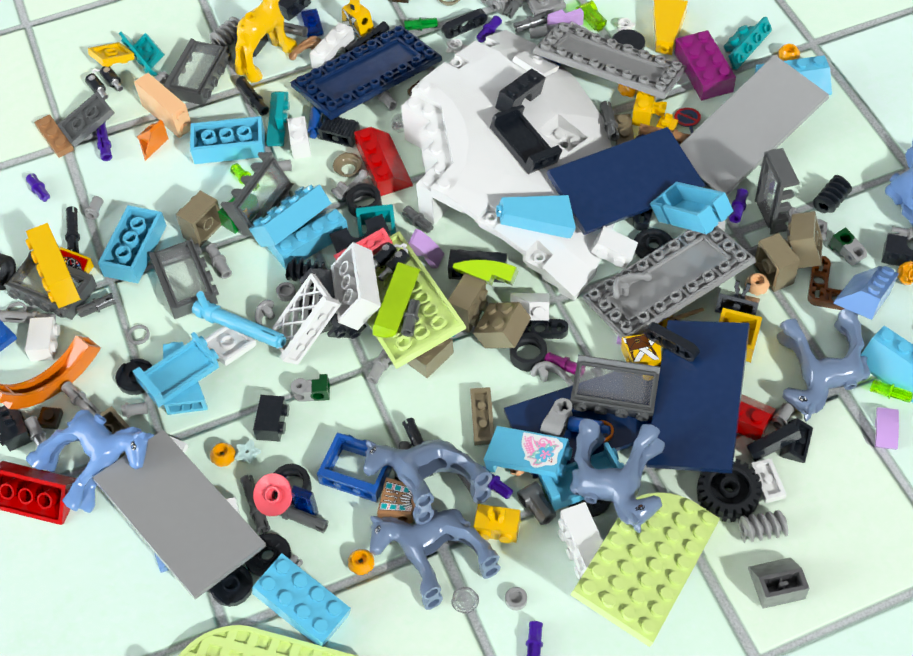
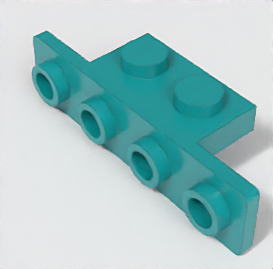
(746, 41)
(146, 51)
(277, 119)

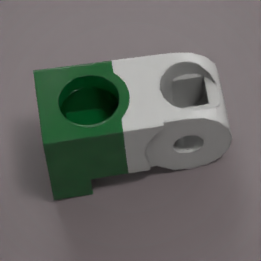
(848, 246)
(311, 390)

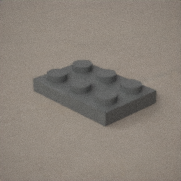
(86, 119)

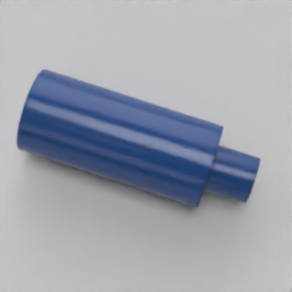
(314, 122)
(573, 425)

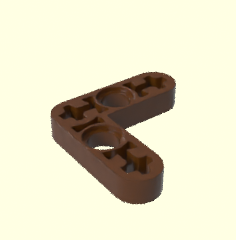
(825, 293)

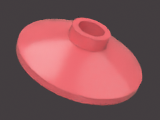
(264, 494)

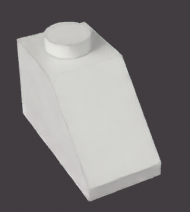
(534, 303)

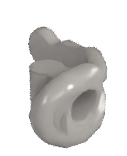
(342, 189)
(621, 285)
(262, 309)
(542, 370)

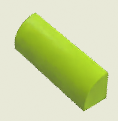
(395, 301)

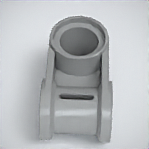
(557, 419)

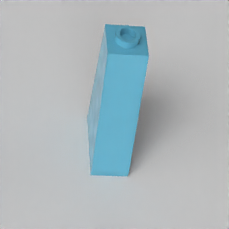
(539, 214)
(190, 399)

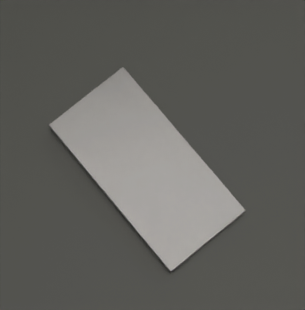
(610, 60)
(751, 123)
(680, 275)
(180, 515)

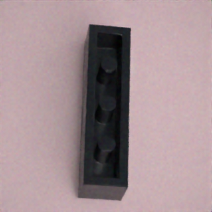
(774, 441)

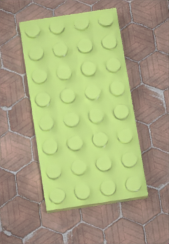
(436, 315)

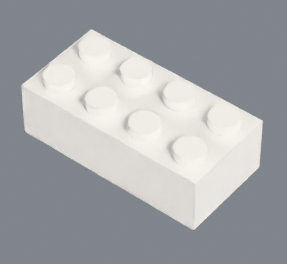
(355, 286)
(580, 535)

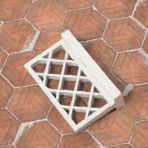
(310, 325)

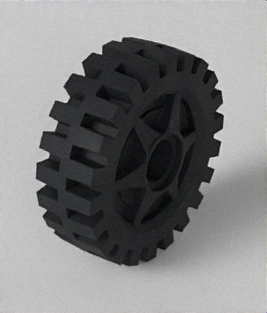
(730, 504)

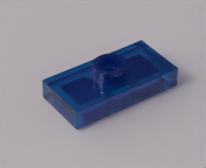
(312, 22)
(304, 500)

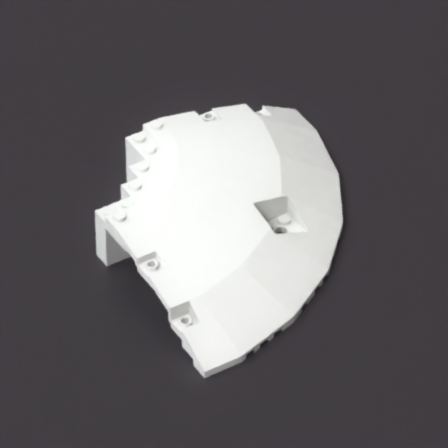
(473, 168)

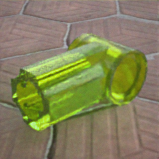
(592, 15)

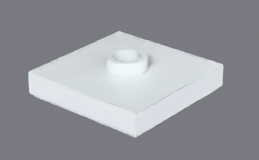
(529, 60)
(229, 344)

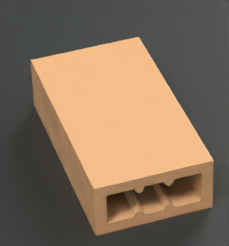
(163, 105)

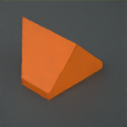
(152, 138)

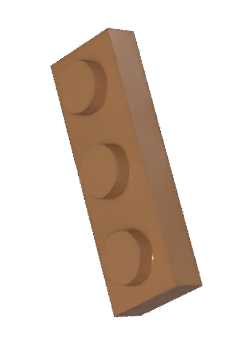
(54, 136)

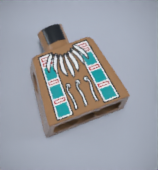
(396, 501)

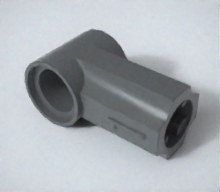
(534, 499)

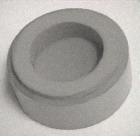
(285, 291)
(516, 598)

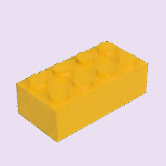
(51, 266)

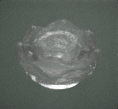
(397, 123)
(462, 594)

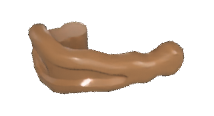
(310, 42)

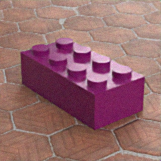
(705, 65)

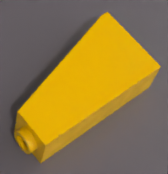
(668, 21)

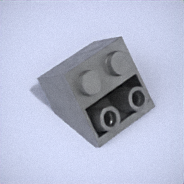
(779, 582)

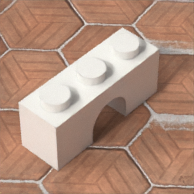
(336, 39)

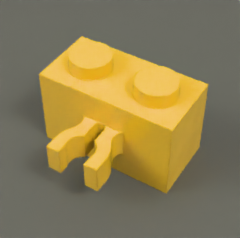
(645, 107)
(497, 523)

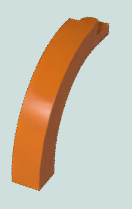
(49, 383)

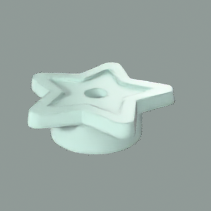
(247, 457)

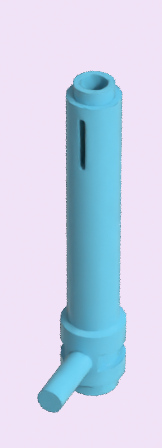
(214, 314)

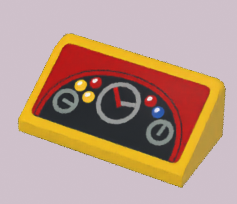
(77, 260)

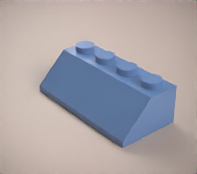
(867, 291)

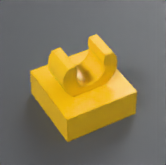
(667, 121)

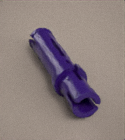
(104, 143)

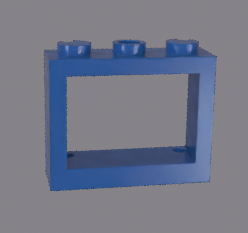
(346, 483)

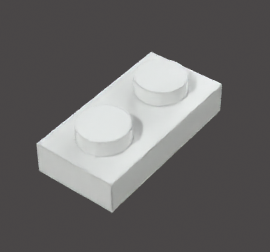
(771, 484)

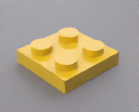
(111, 54)

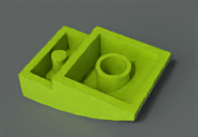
(488, 270)

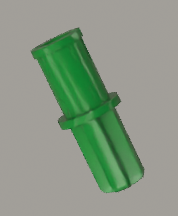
(421, 24)

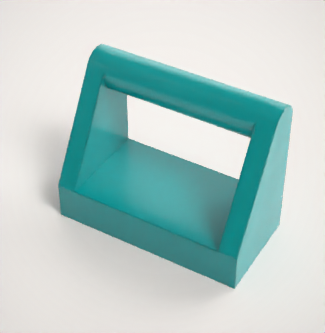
(368, 212)

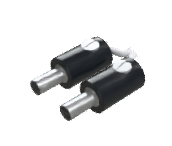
(109, 76)
(389, 257)

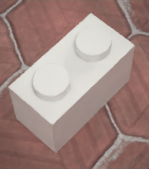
(299, 137)
(614, 247)
(42, 339)

